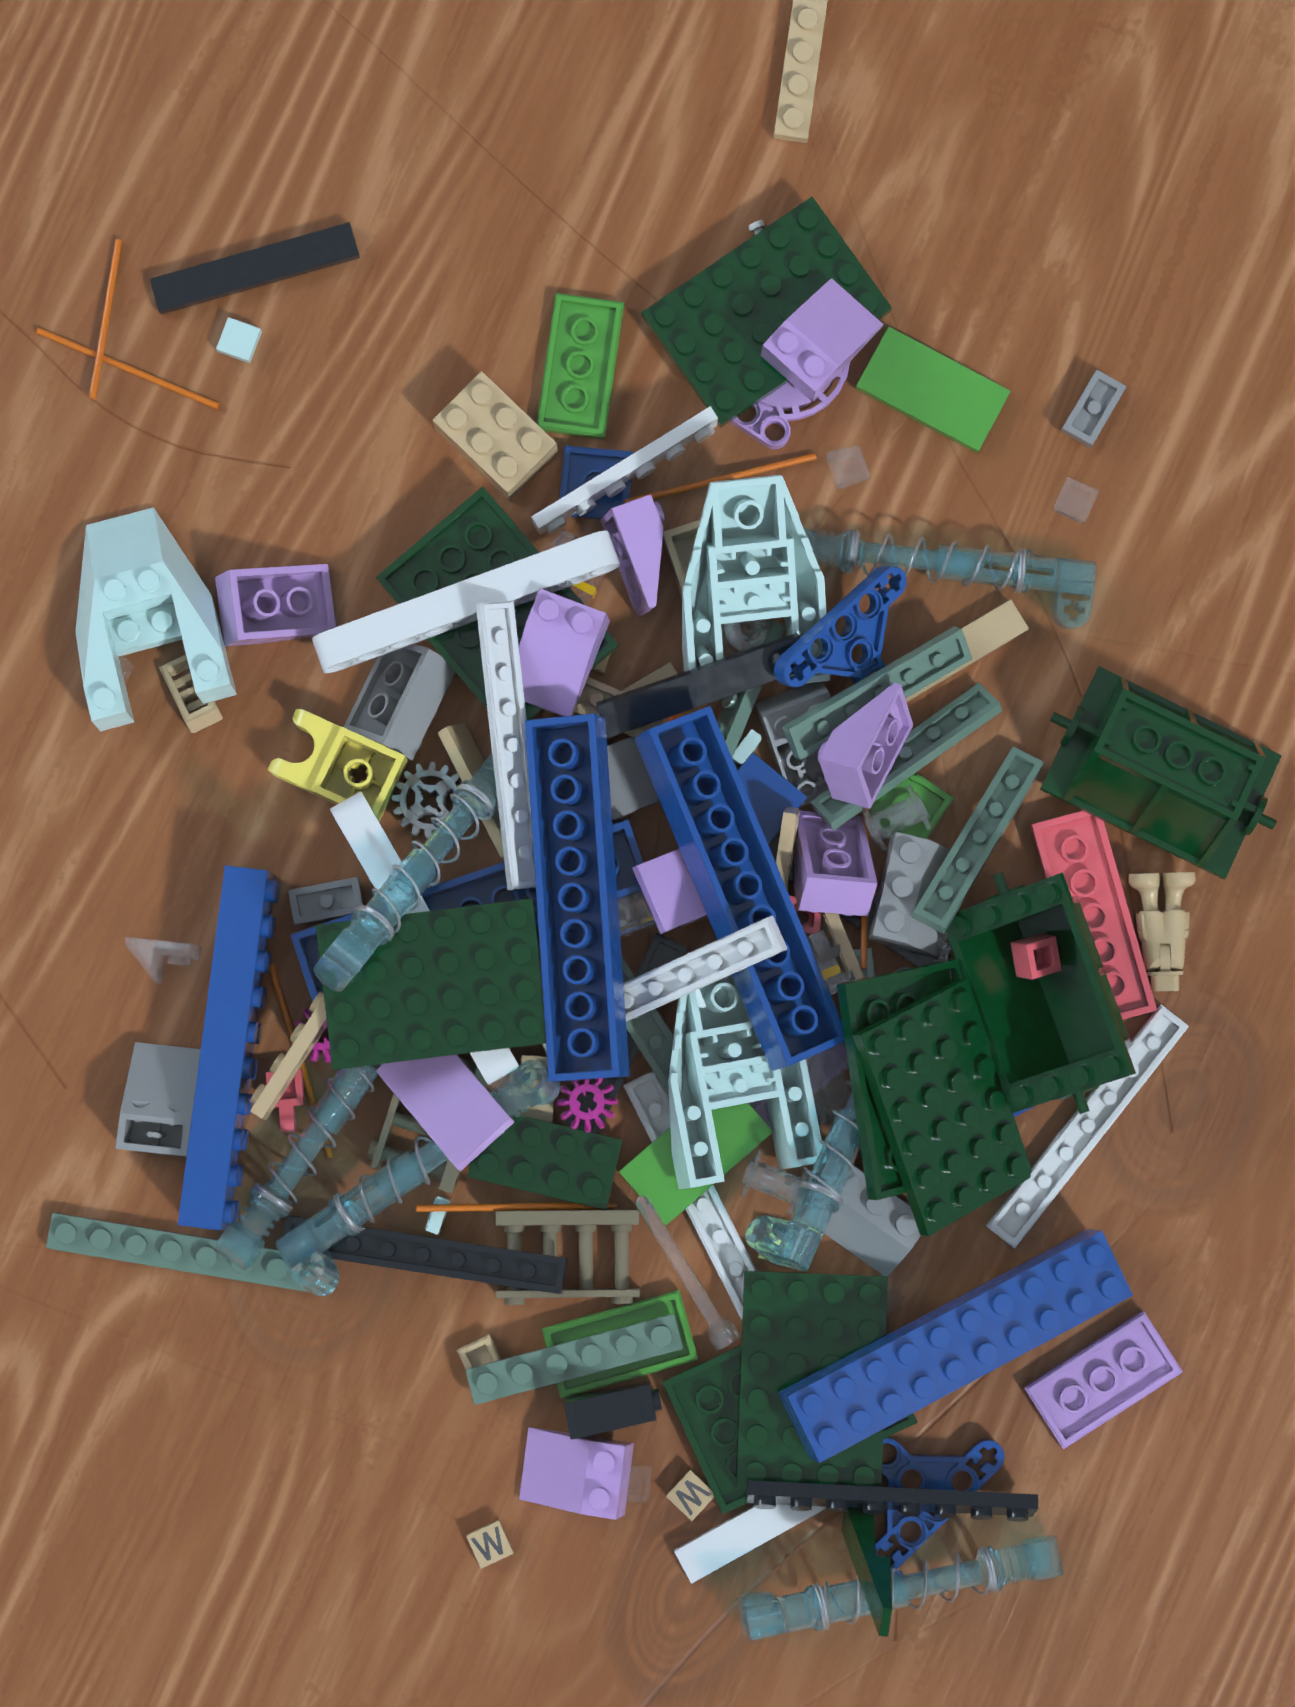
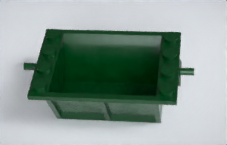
(1161, 773)
(1047, 1032)

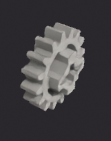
(418, 812)

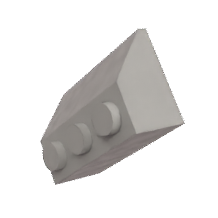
(401, 698)
(905, 877)
(873, 1230)

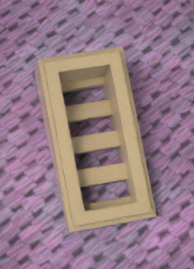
(196, 714)

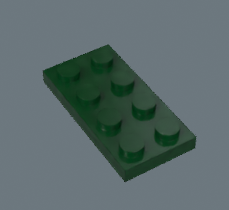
(551, 1161)

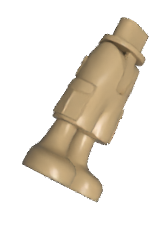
(1164, 932)

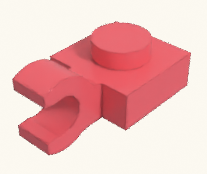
(292, 1097)

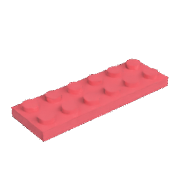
(1082, 852)

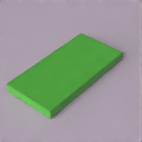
(580, 366)
(932, 389)
(653, 1172)
(616, 1318)

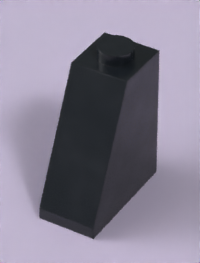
(611, 1409)

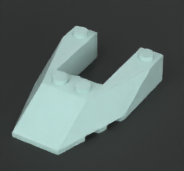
(749, 567)
(137, 597)
(723, 1065)

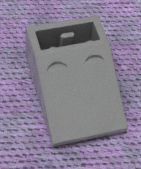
(780, 710)
(158, 1099)

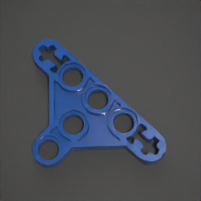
(861, 629)
(937, 1474)

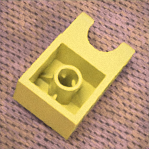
(335, 758)

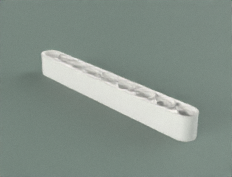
(457, 603)
(377, 858)

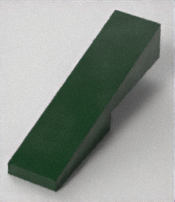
(872, 1570)

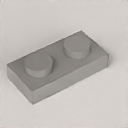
(1093, 408)
(325, 900)

